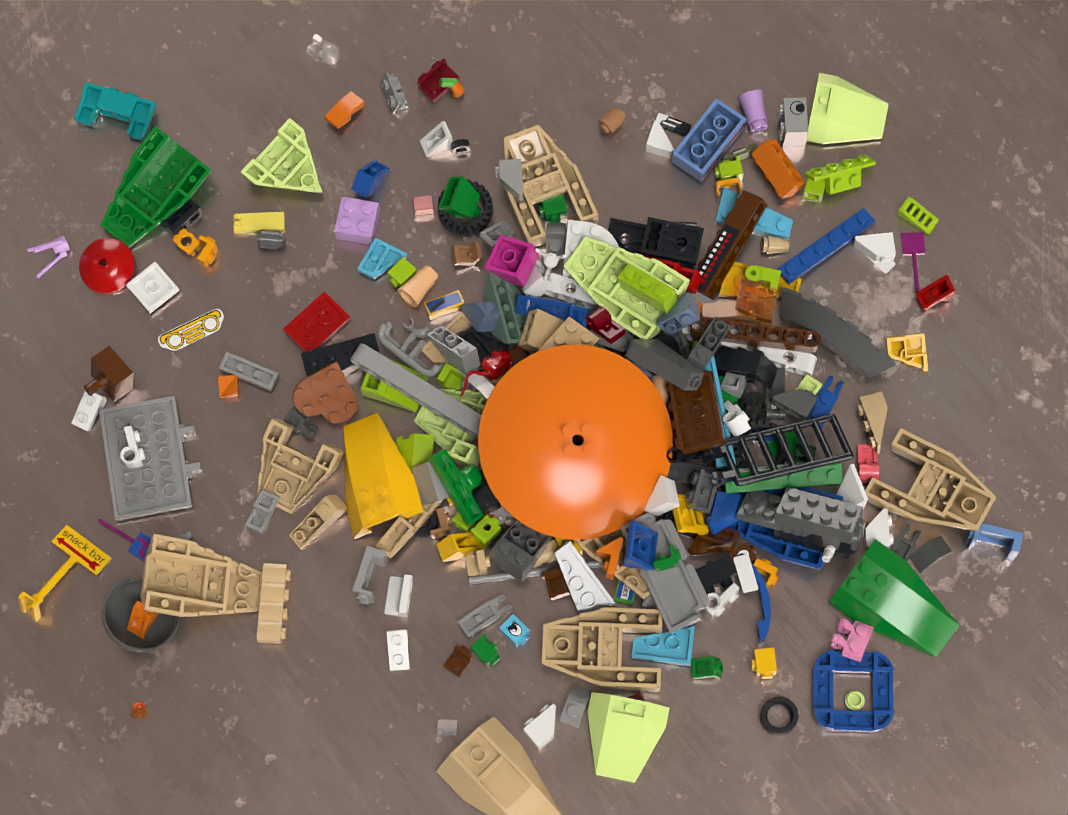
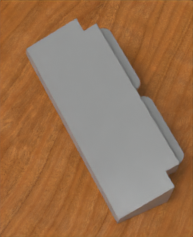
(677, 589)

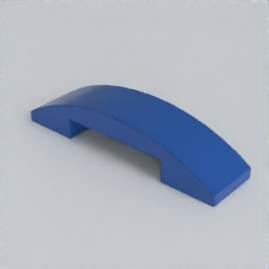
(551, 306)
(762, 626)

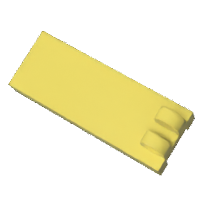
(254, 222)

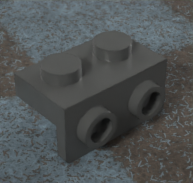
(702, 492)

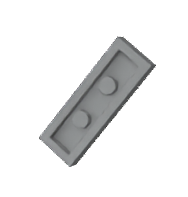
(249, 371)

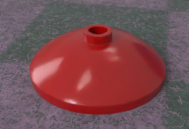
(116, 272)

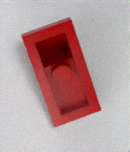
(936, 292)

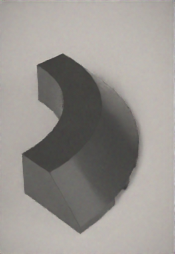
(835, 333)

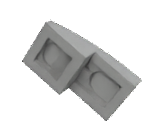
(262, 512)

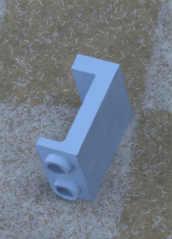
(996, 536)

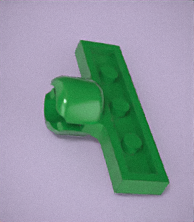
(458, 485)

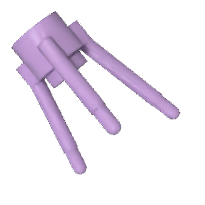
(58, 245)

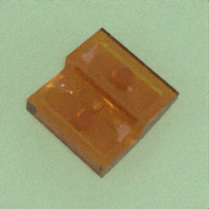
(756, 301)

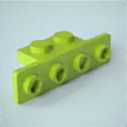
(841, 175)

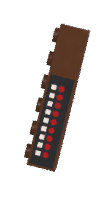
(729, 242)

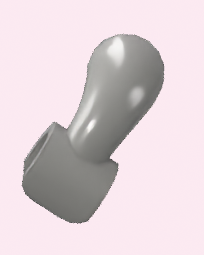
(421, 332)

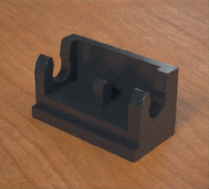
(183, 217)

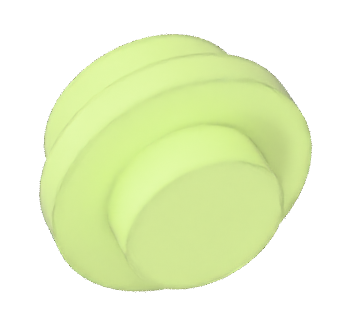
(854, 700)

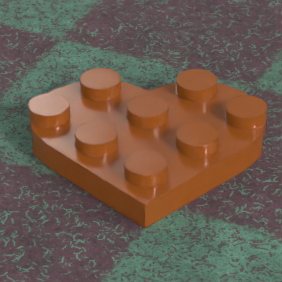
(326, 394)

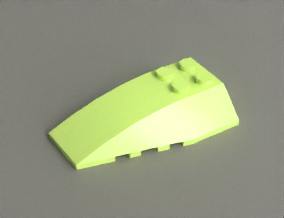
(596, 270)

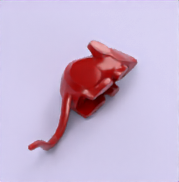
(493, 366)

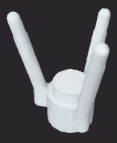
(550, 260)

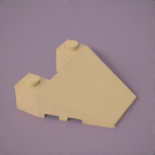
(291, 472)

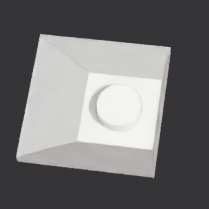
(852, 488)

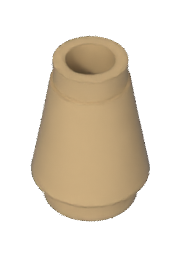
(773, 245)

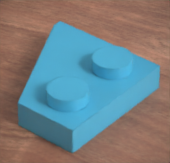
(379, 259)

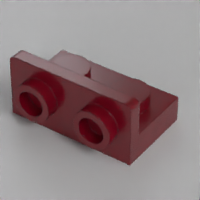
(429, 82)

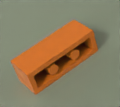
(778, 168)

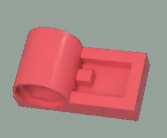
(867, 463)

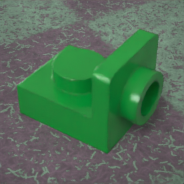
(666, 562)
(706, 667)

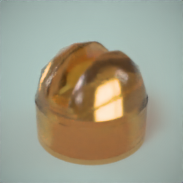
(139, 711)

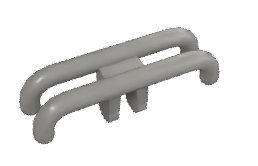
(403, 352)

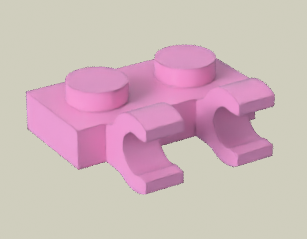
(857, 641)

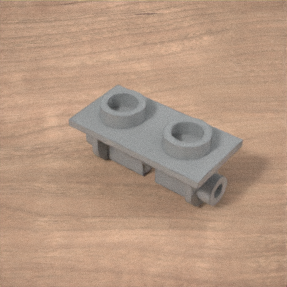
(390, 86)

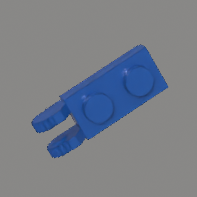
(826, 400)

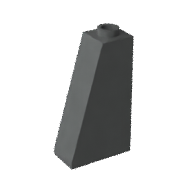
(665, 363)

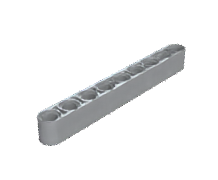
(417, 389)

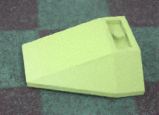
(844, 113)
(623, 734)

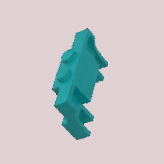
(116, 105)

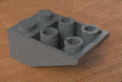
(519, 550)

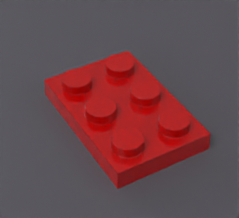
(317, 323)

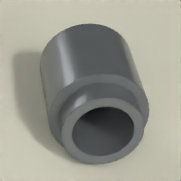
(270, 239)

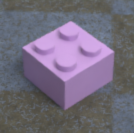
(357, 220)

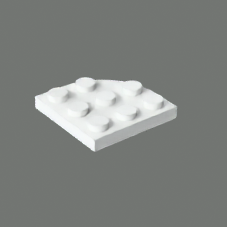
(577, 231)

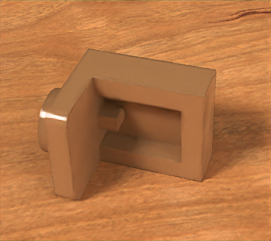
(466, 254)
(444, 519)

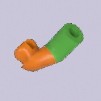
(454, 84)

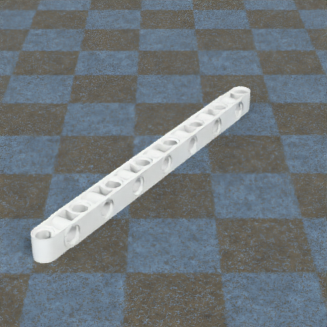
(802, 362)

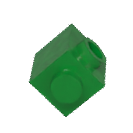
(553, 209)

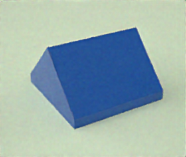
(640, 547)

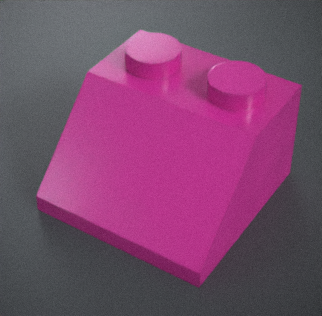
(512, 260)

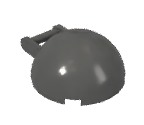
(116, 616)

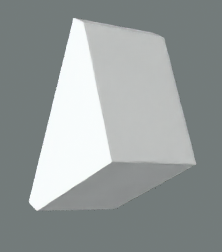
(437, 140)
(658, 142)
(663, 497)

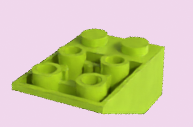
(378, 390)

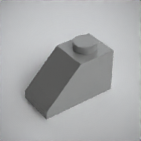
(511, 176)
(575, 706)

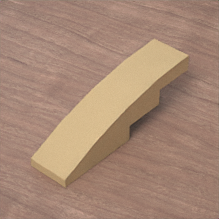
(404, 529)

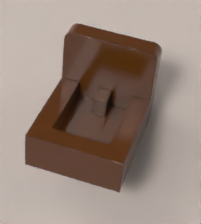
(555, 582)

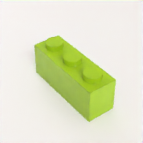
(647, 288)

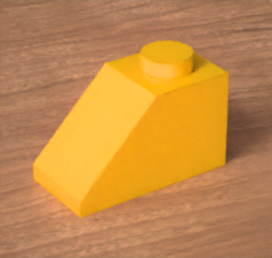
(458, 546)

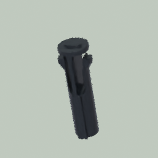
(678, 456)

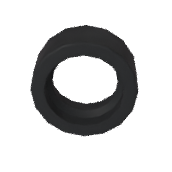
(779, 701)

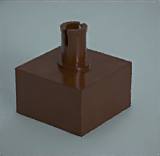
(110, 375)

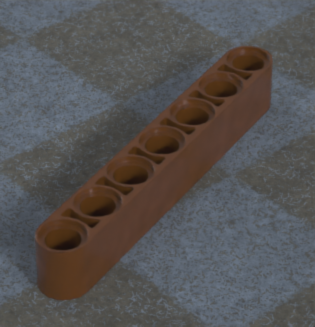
(763, 339)

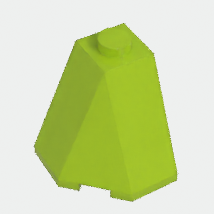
(416, 448)

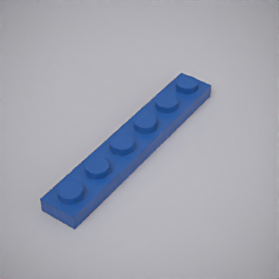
(826, 246)

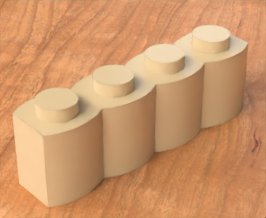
(272, 603)

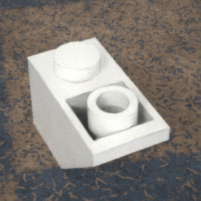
(879, 530)
(542, 728)

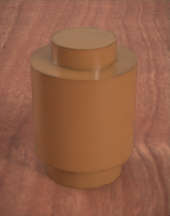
(611, 120)

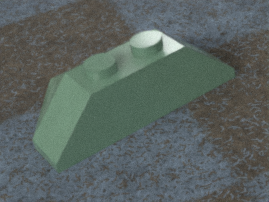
(504, 297)

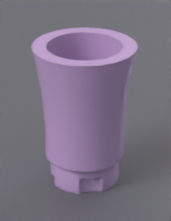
(754, 110)

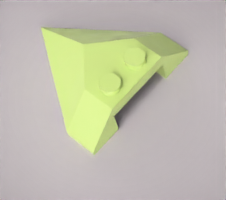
(285, 162)

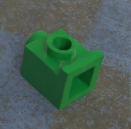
(485, 651)

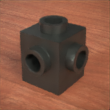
(753, 405)

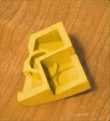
(908, 349)

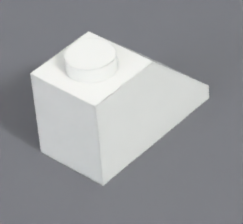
(876, 246)
(536, 284)

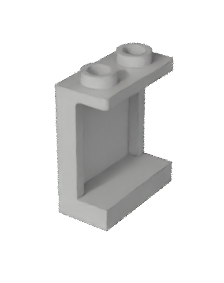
(371, 558)

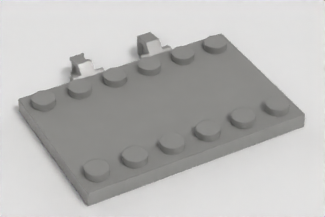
(163, 479)

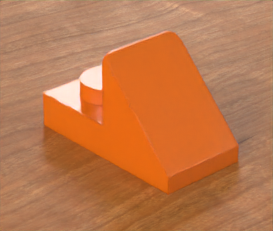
(612, 552)
(141, 620)

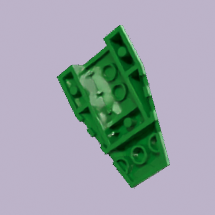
(153, 187)
(894, 601)

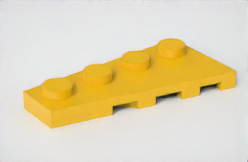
(731, 283)

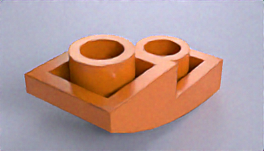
(342, 110)

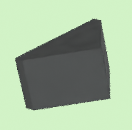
(930, 553)

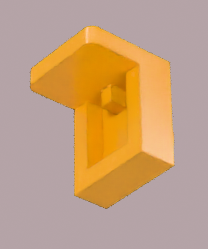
(208, 254)
(765, 568)

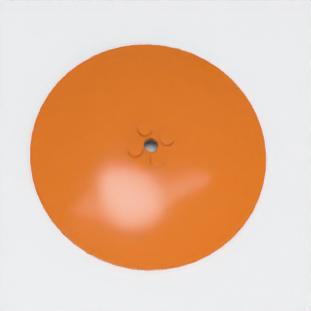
(530, 448)

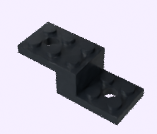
(659, 239)

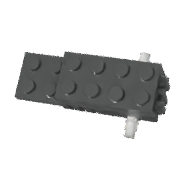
(807, 520)

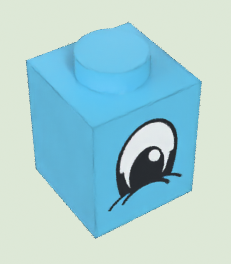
(515, 631)

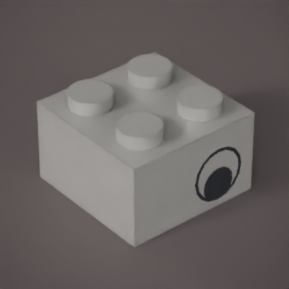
(793, 122)

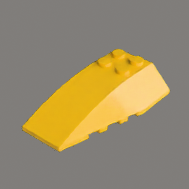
(376, 477)

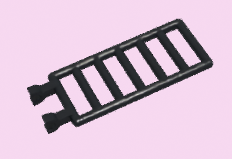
(720, 478)

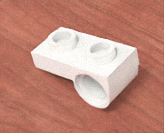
(88, 410)
(735, 419)
(132, 438)
(729, 595)
(398, 649)

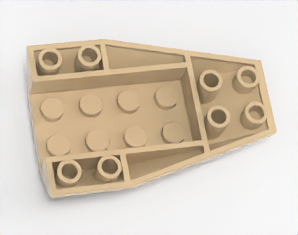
(496, 774)

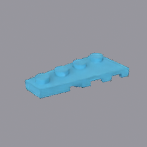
(770, 223)

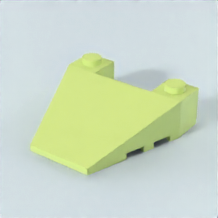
(449, 436)

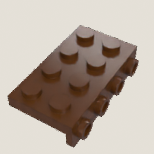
(696, 416)

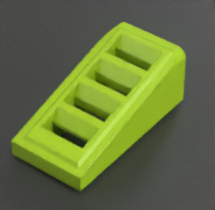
(921, 211)

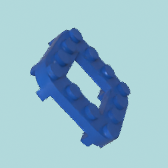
(847, 720)

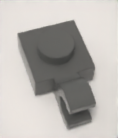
(300, 422)

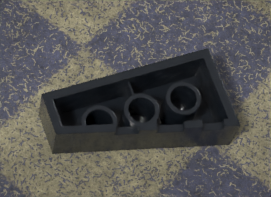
(339, 352)

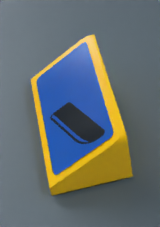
(444, 305)

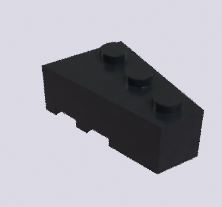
(751, 364)
(717, 574)

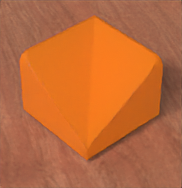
(228, 386)

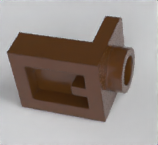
(458, 660)

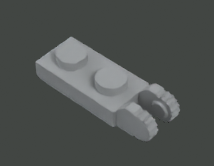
(483, 616)

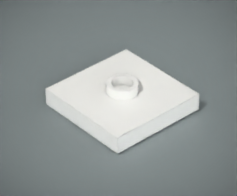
(152, 287)

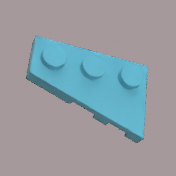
(665, 647)

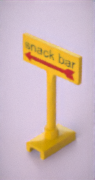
(80, 551)

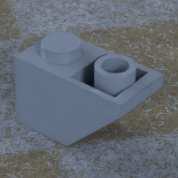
(681, 315)

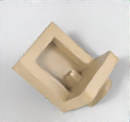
(477, 564)

